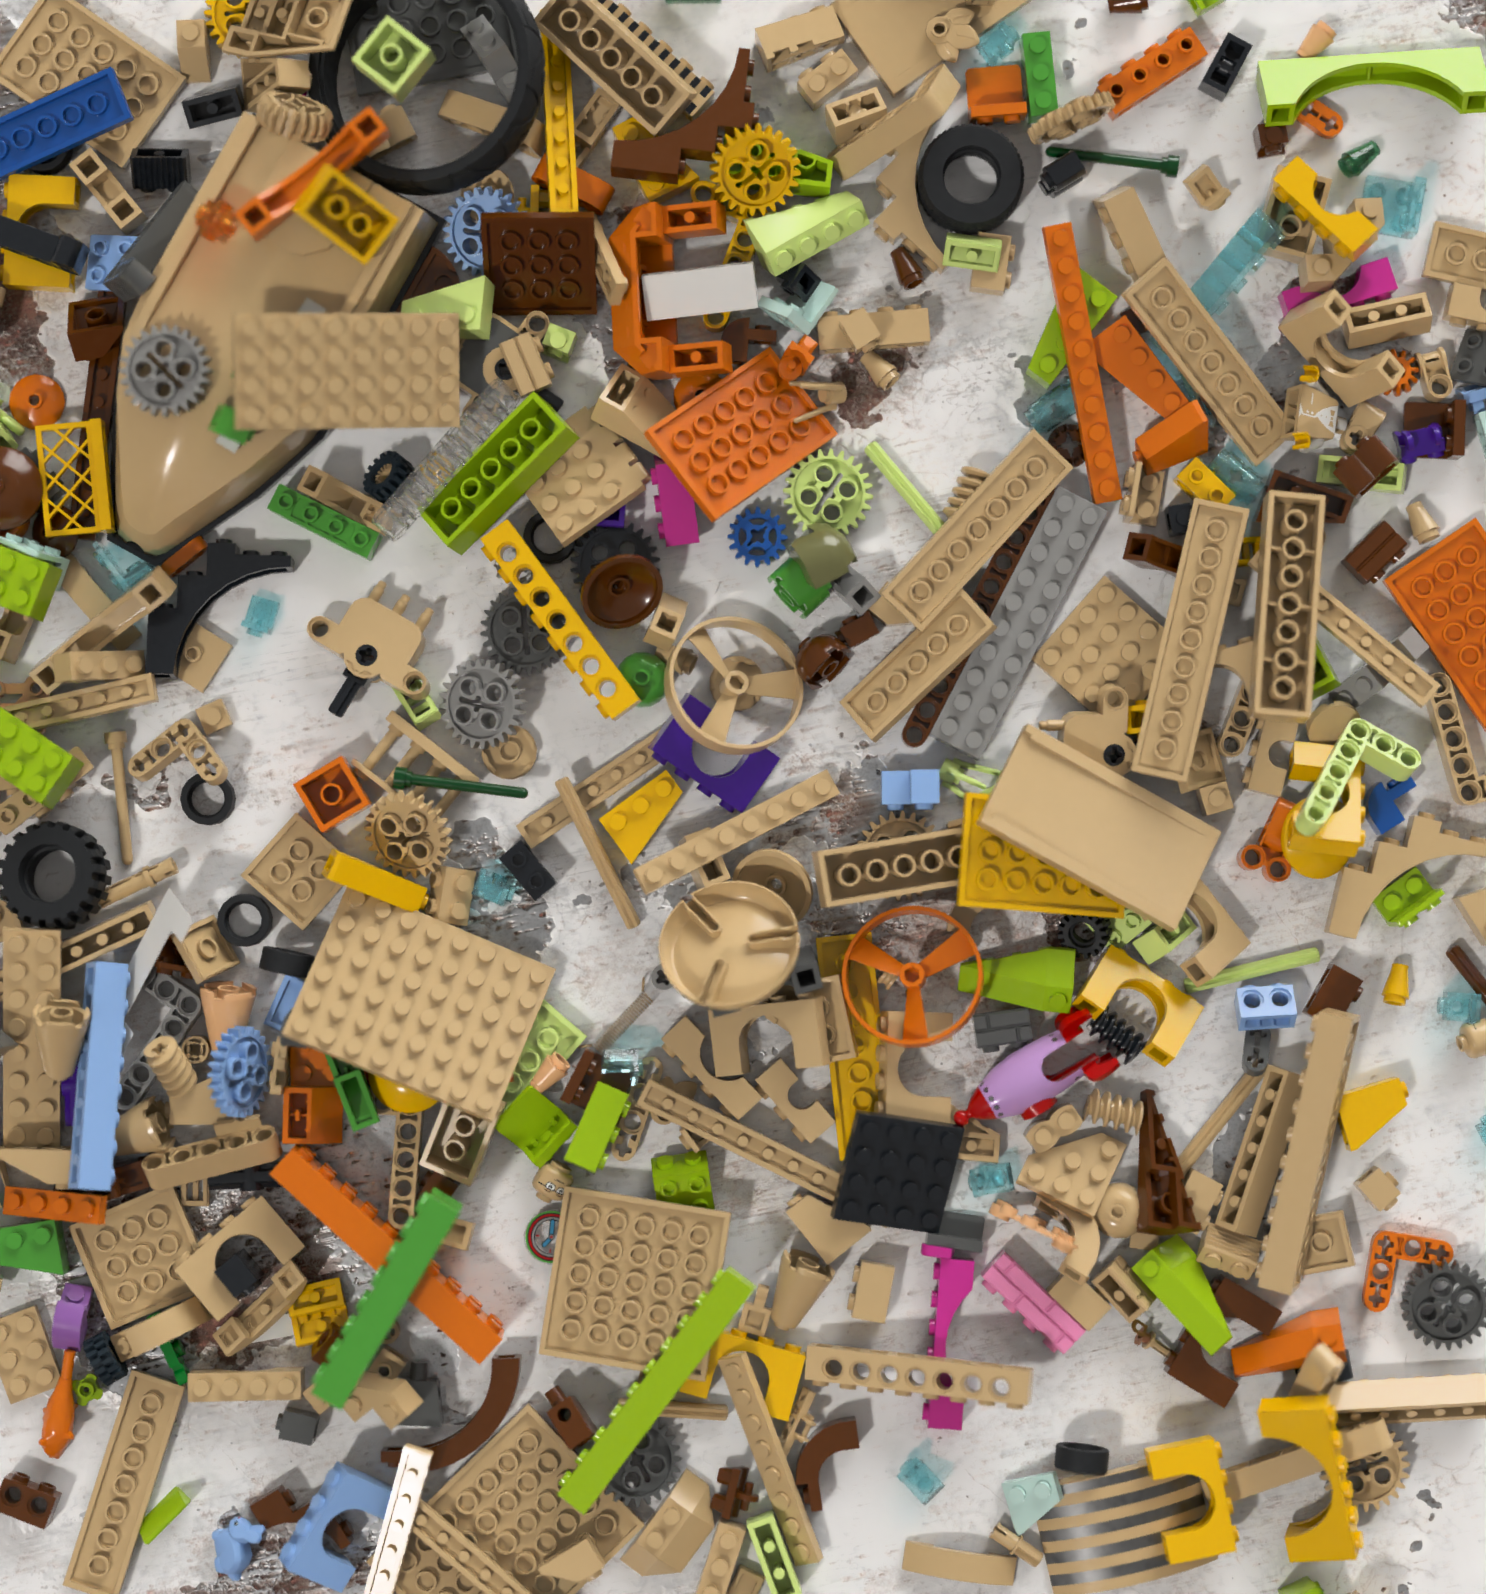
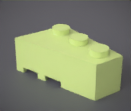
(469, 298)

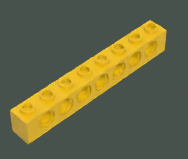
(506, 537)

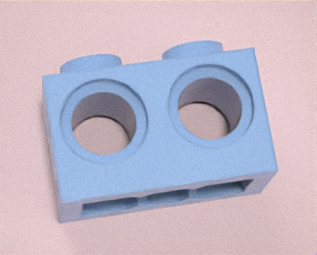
(1266, 1013)

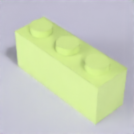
(773, 1554)

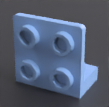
(103, 256)

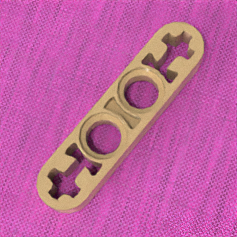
(638, 1110)

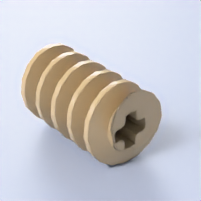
(968, 484)
(170, 1066)
(1114, 1110)

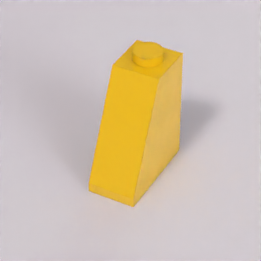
(1369, 1109)

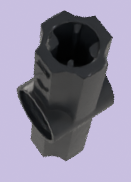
(246, 1179)

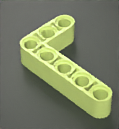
(1394, 760)

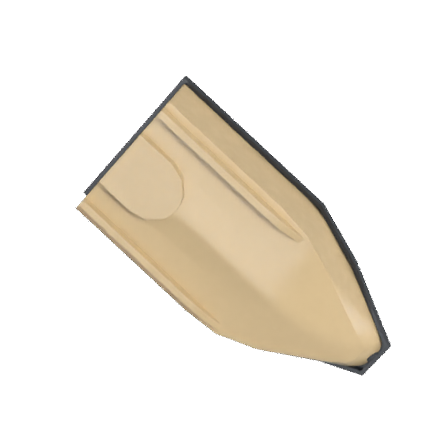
(170, 471)

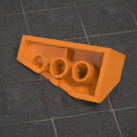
(1290, 1344)

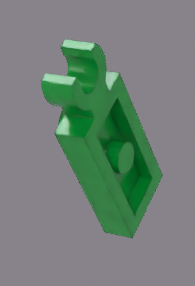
(173, 1353)

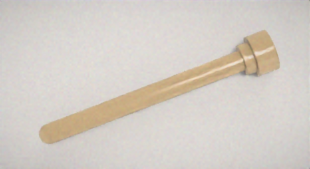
(116, 742)

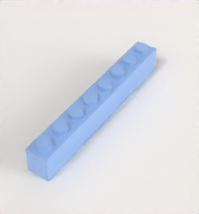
(98, 1077)

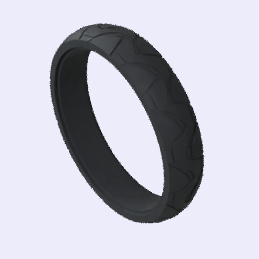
(488, 154)

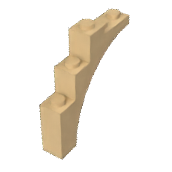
(902, 214)
(1358, 889)

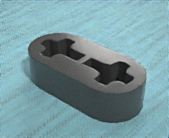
(1262, 1051)

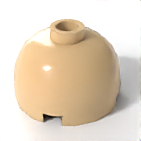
(1118, 1211)

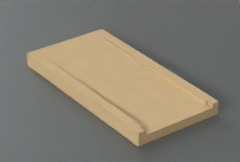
(895, 38)
(1098, 827)

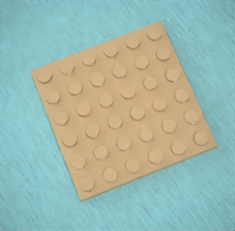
(628, 1276)

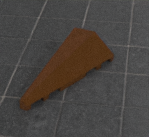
(1161, 1193)

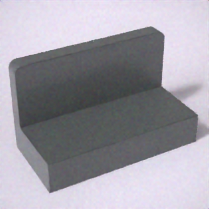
(958, 1232)

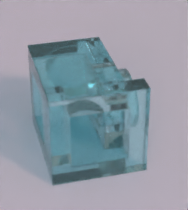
(997, 43)
(493, 888)
(1469, 1010)

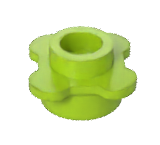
(91, 1382)

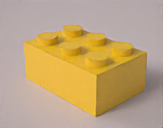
(345, 214)

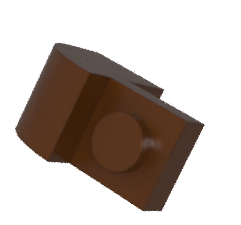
(740, 335)
(127, 1180)

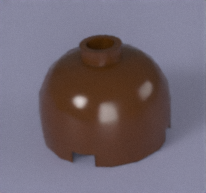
(821, 659)

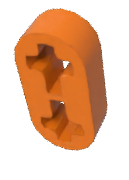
(1317, 125)
(185, 556)

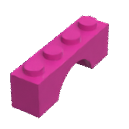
(1371, 282)

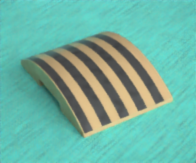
(1111, 1526)

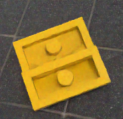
(316, 1309)

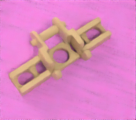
(799, 1411)

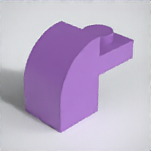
(71, 1317)

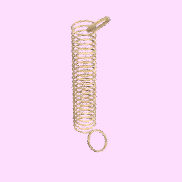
(590, 1045)

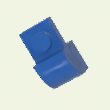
(1380, 806)

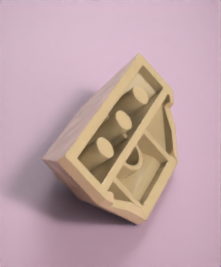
(673, 1529)

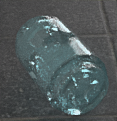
(1040, 414)
(1251, 481)

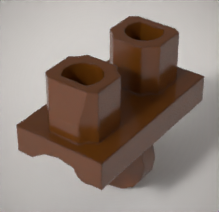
(738, 1493)

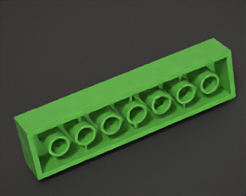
(383, 1304)

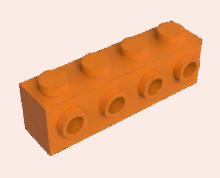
(1153, 71)

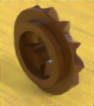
(1059, 437)

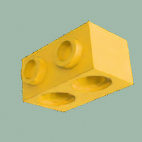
(1202, 483)

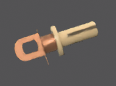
(1148, 1339)

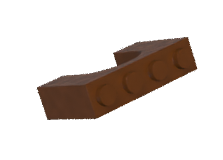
(1187, 1360)

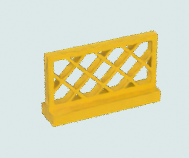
(99, 474)

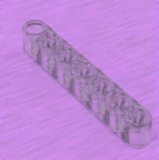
(445, 459)

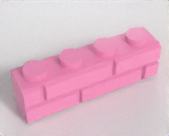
(1031, 1300)

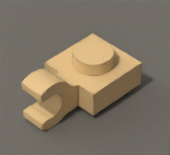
(755, 1315)

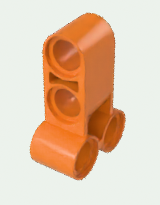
(1269, 844)

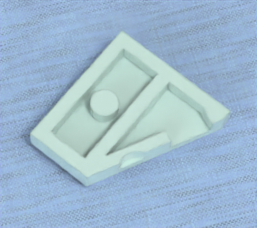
(1031, 1498)

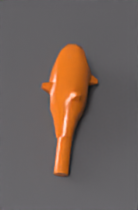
(60, 1411)

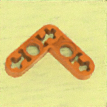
(1396, 1251)

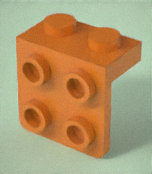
(995, 95)

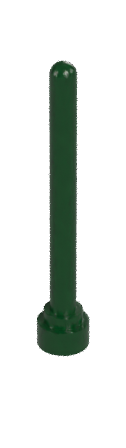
(1166, 165)
(405, 778)

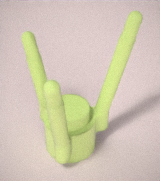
(952, 773)

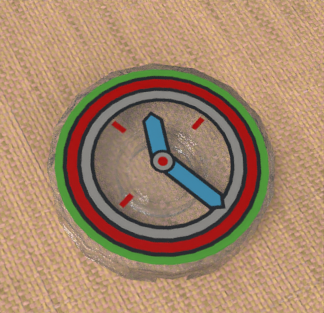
(541, 1235)

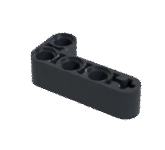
(56, 251)

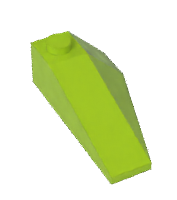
(1183, 1288)

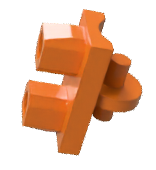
(797, 359)

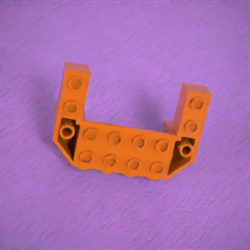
(644, 246)

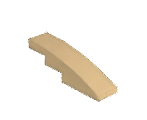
(592, 124)

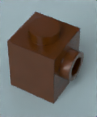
(438, 1181)

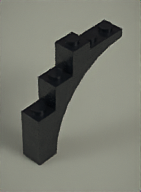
(196, 592)

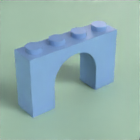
(342, 1490)

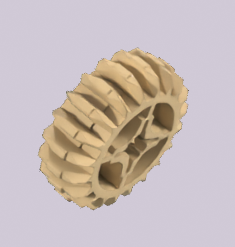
(294, 116)

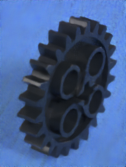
(611, 539)

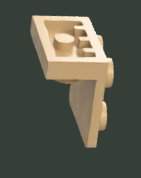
(1143, 496)

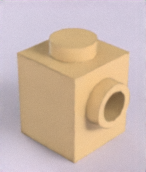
(1378, 1188)

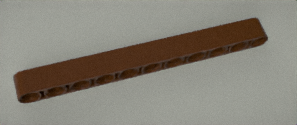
(989, 602)

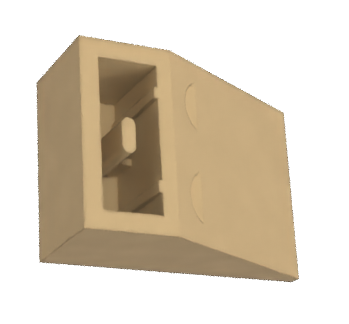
(631, 406)

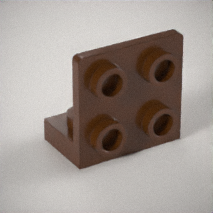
(1448, 415)
(586, 1077)

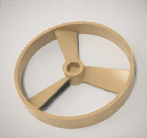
(778, 684)

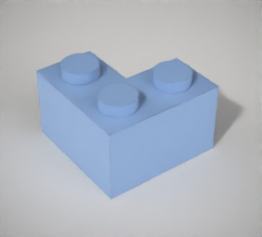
(910, 787)

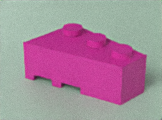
(675, 505)

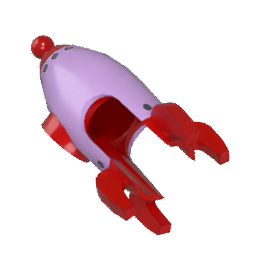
(1018, 1080)

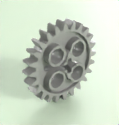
(148, 389)
(478, 728)

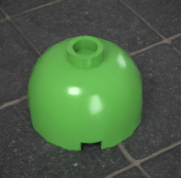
(645, 676)

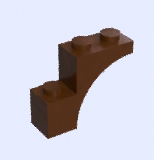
(1152, 553)
(279, 1508)

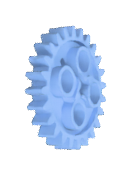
(481, 203)
(239, 1071)

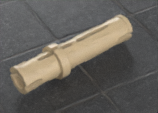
(147, 877)

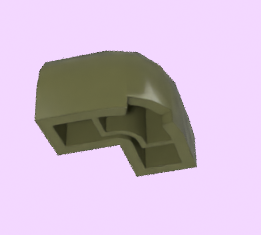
(822, 554)

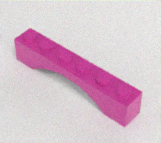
(953, 1285)

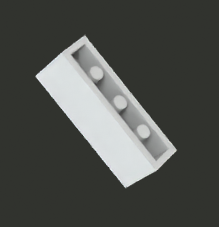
(700, 290)

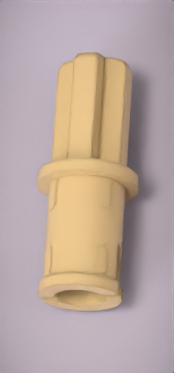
(1016, 1545)

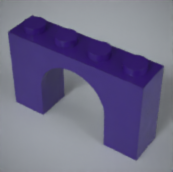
(733, 788)

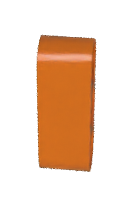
(592, 192)

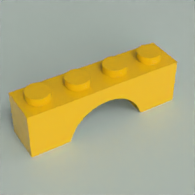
(1348, 232)

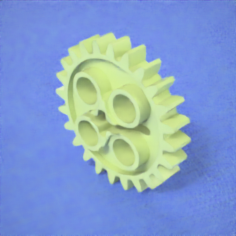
(806, 480)

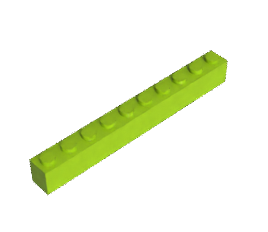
(656, 1390)

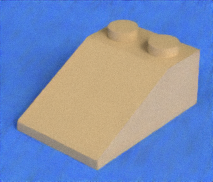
(46, 1163)

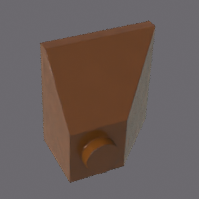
(94, 326)

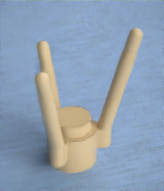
(828, 392)

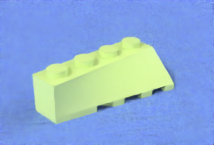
(804, 230)

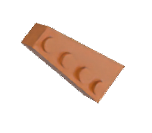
(1134, 364)

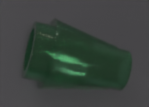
(1358, 159)

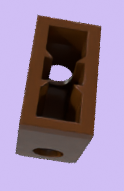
(579, 1427)

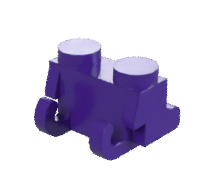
(1419, 443)

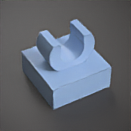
(1474, 397)

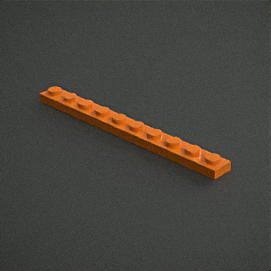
(1081, 363)

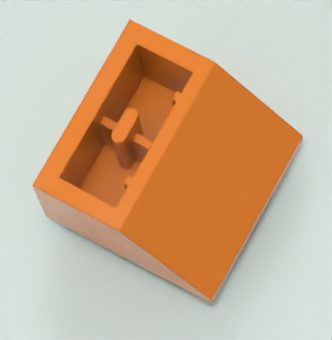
(312, 1115)

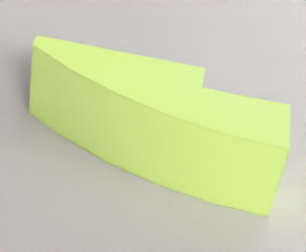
(1391, 483)

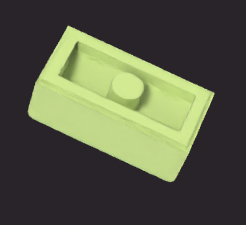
(972, 252)

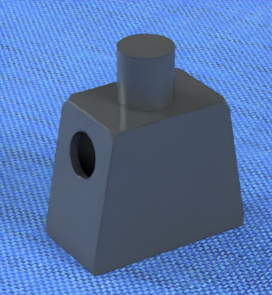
(428, 1388)

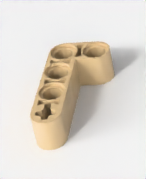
(483, 118)
(1317, 1373)

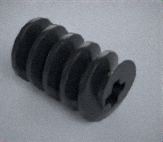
(1117, 1035)

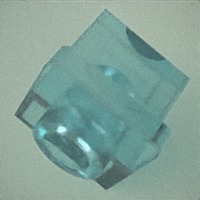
(622, 1060)
(991, 1179)
(920, 1480)

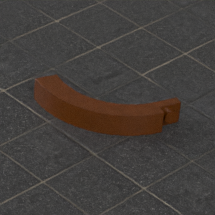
(501, 1391)

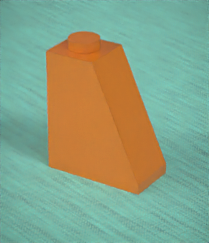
(1173, 439)

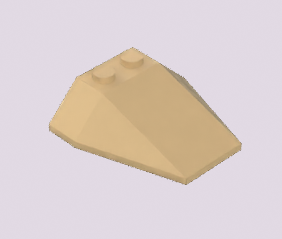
(287, 28)

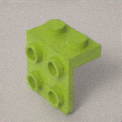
(535, 1125)
(683, 1179)

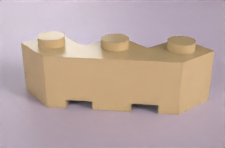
(1321, 271)
(389, 1398)

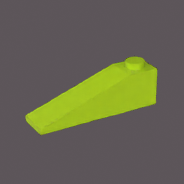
(1029, 979)

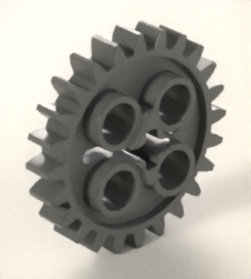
(500, 633)
(1422, 1293)
(657, 1445)

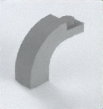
(854, 589)

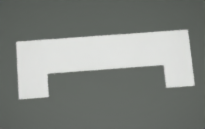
(168, 917)

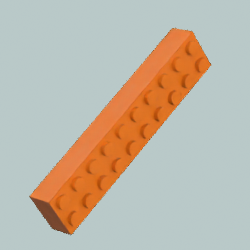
(372, 1239)

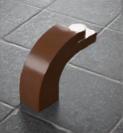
(824, 1441)

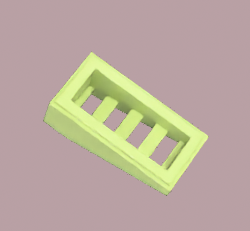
(427, 717)

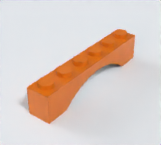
(342, 153)

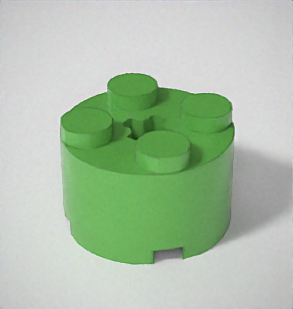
(795, 590)

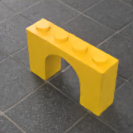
(24, 198)
(1342, 830)
(1174, 1009)
(782, 1362)
(1214, 1532)

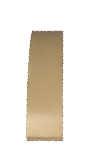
(93, 599)
(263, 1312)
(959, 1564)

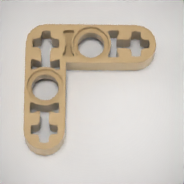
(185, 745)

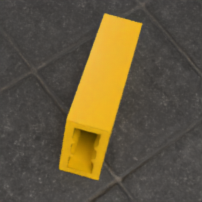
(375, 881)

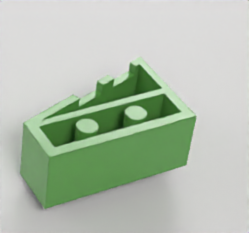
(35, 1246)

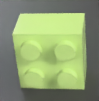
(394, 59)

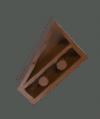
(1336, 503)

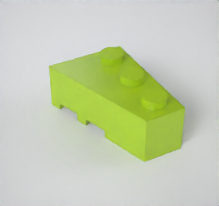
(597, 1128)

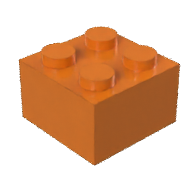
(333, 794)

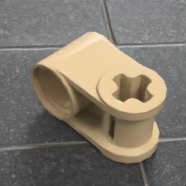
(1433, 369)
(1363, 422)

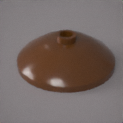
(20, 488)
(623, 602)

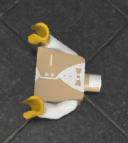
(1310, 413)

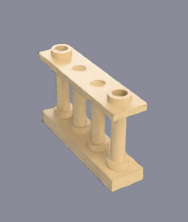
(419, 745)

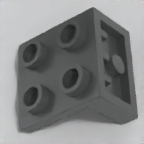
(1471, 359)

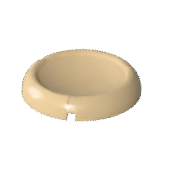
(729, 945)

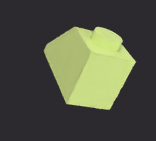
(1158, 941)

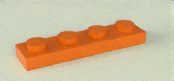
(55, 1205)

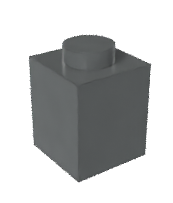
(298, 1425)

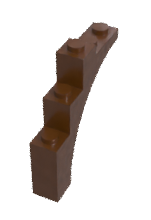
(665, 156)

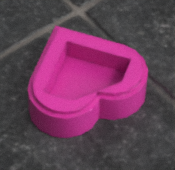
(937, 1252)

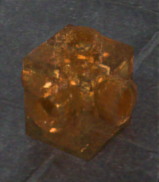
(223, 227)

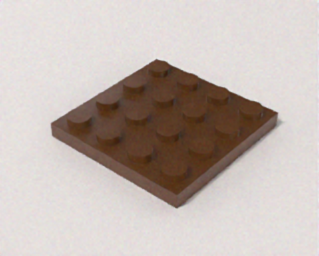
(540, 262)

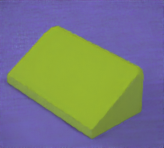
(163, 1514)

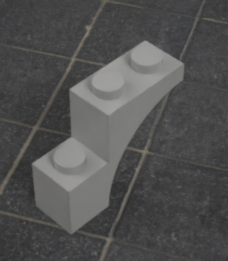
(492, 53)
(1367, 681)

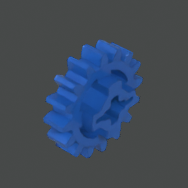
(767, 547)

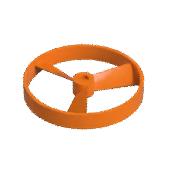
(914, 975)

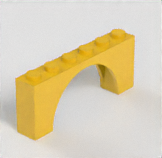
(1311, 1425)

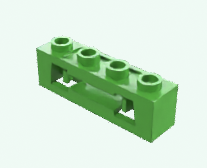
(325, 522)

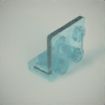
(1400, 201)
(119, 577)

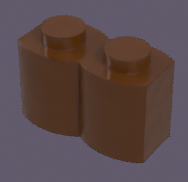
(1365, 466)

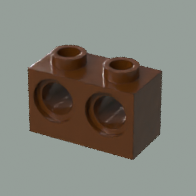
(25, 1508)

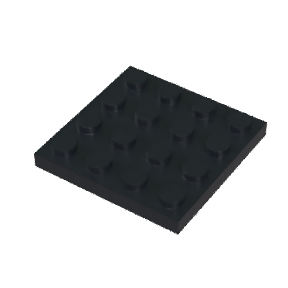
(897, 1171)

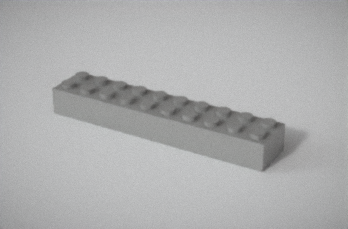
(1021, 619)

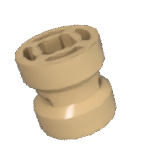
(196, 1045)

